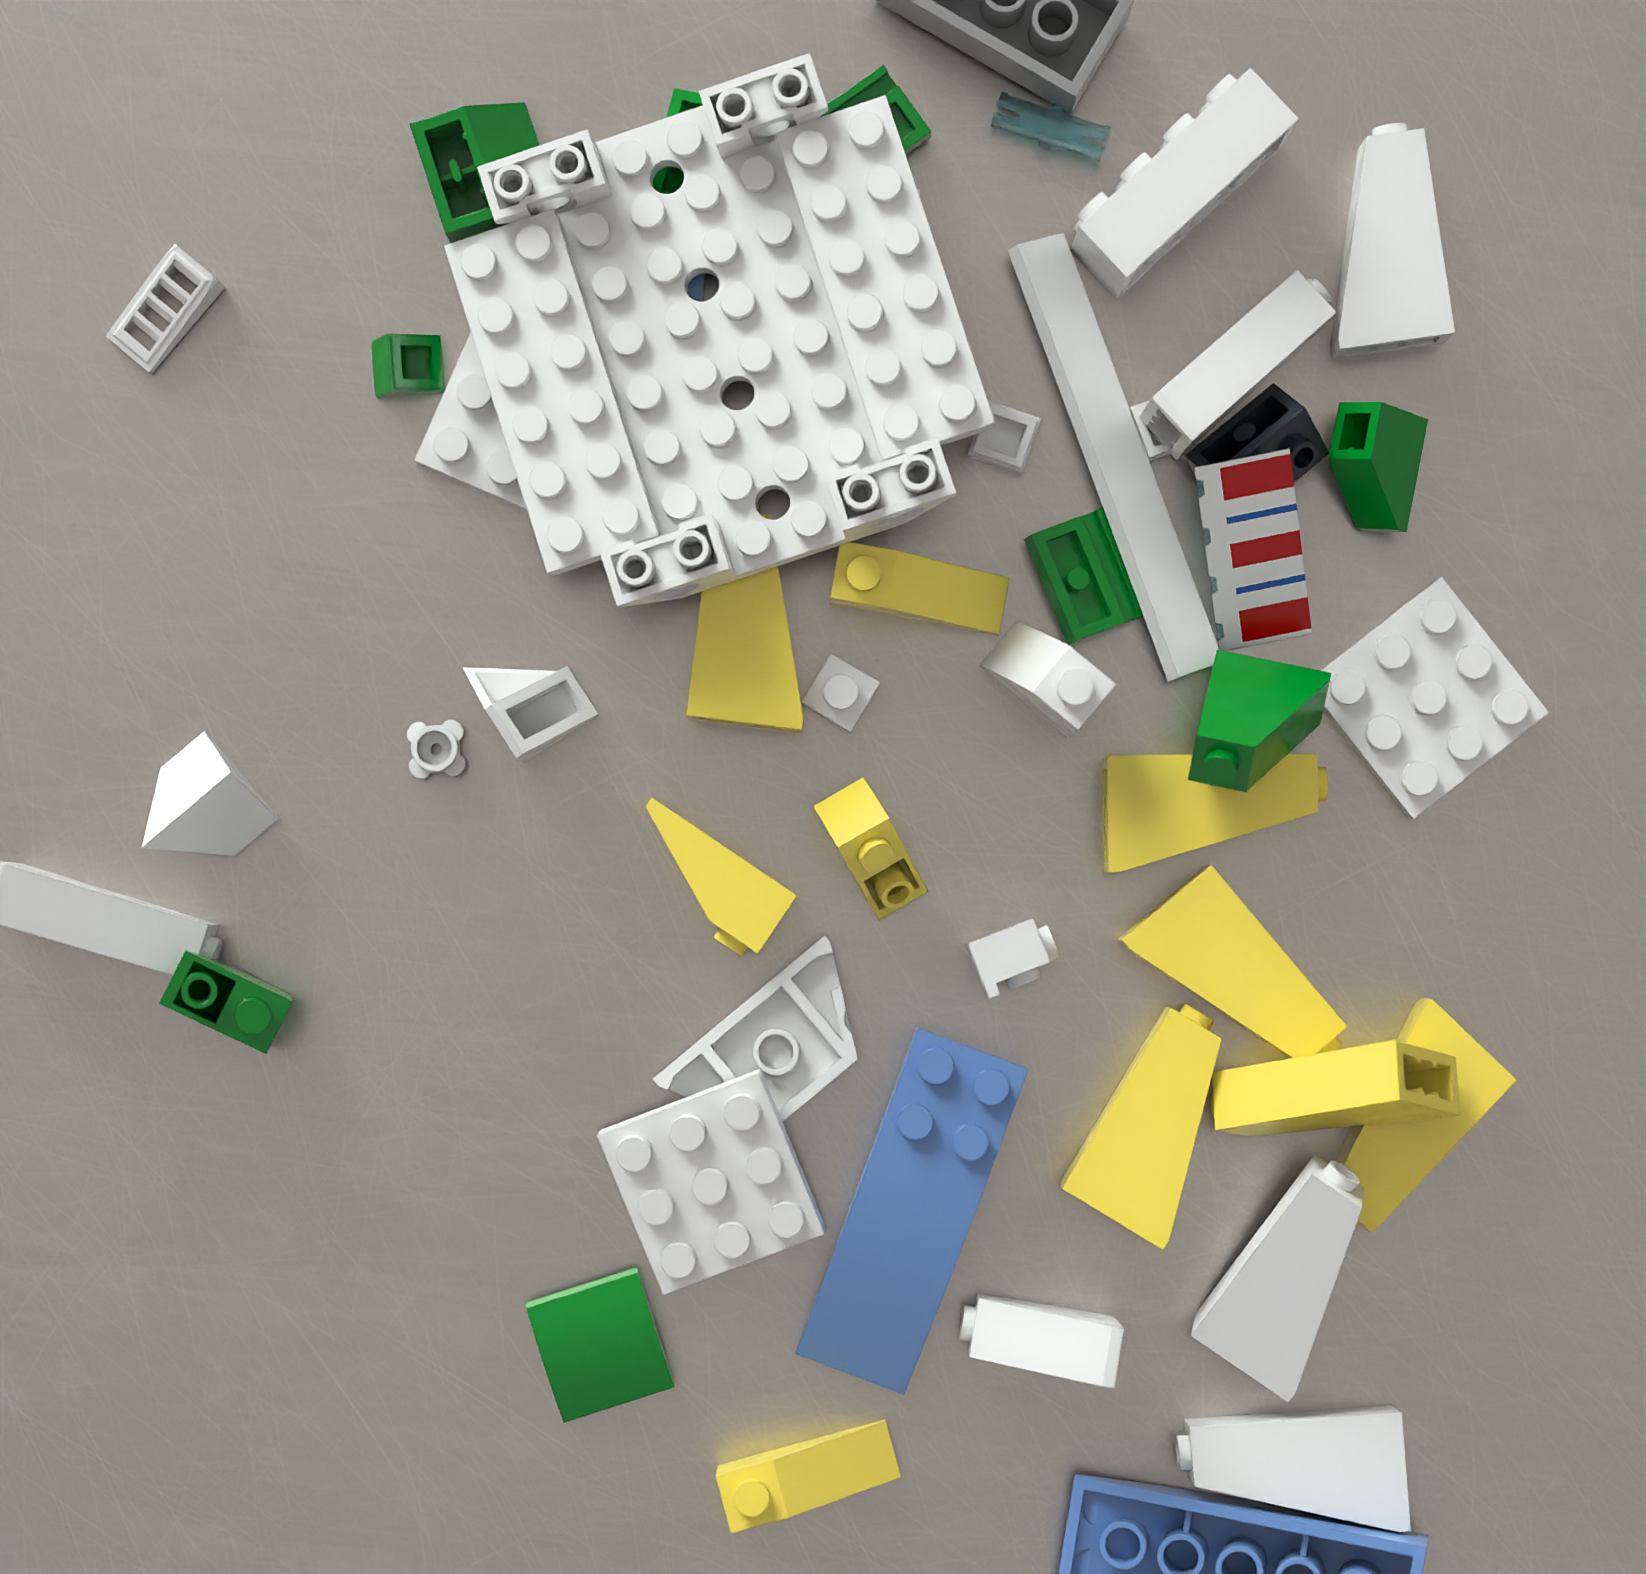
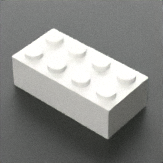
(1183, 182)

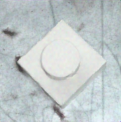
(840, 693)

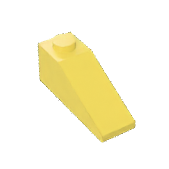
(917, 588)
(728, 888)
(805, 1475)

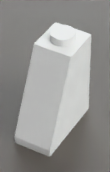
(1048, 677)
(1043, 1338)

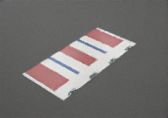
(1253, 549)

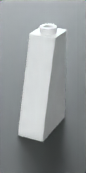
(1393, 258)
(1237, 363)
(101, 919)
(1281, 1282)
(1309, 1460)

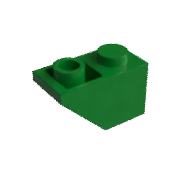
(1377, 462)
(227, 1000)

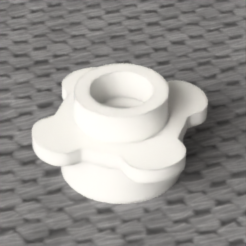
(422, 739)

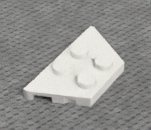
(788, 1029)

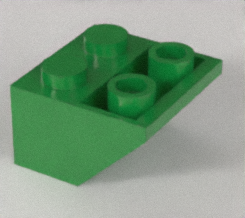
(454, 147)

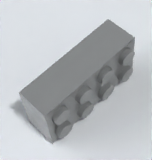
(1036, 43)

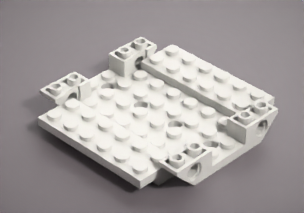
(621, 377)

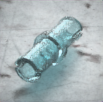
(1050, 126)

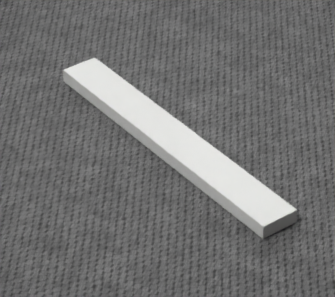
(1115, 455)

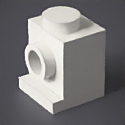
(1012, 955)

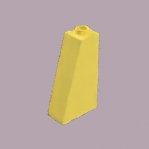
(745, 657)
(1159, 813)
(1231, 962)
(1336, 1090)
(1146, 1133)
(1399, 1155)

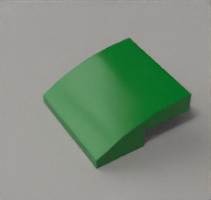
(600, 1345)

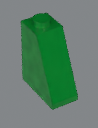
(1254, 718)

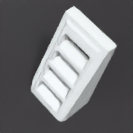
(193, 307)

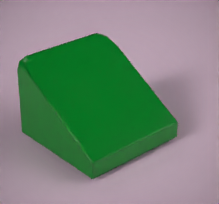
(407, 365)

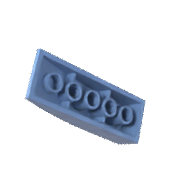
(911, 1210)
(1173, 1530)

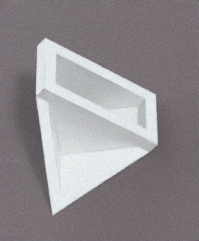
(531, 706)
(205, 804)

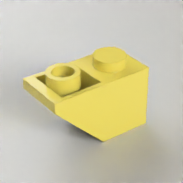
(871, 848)

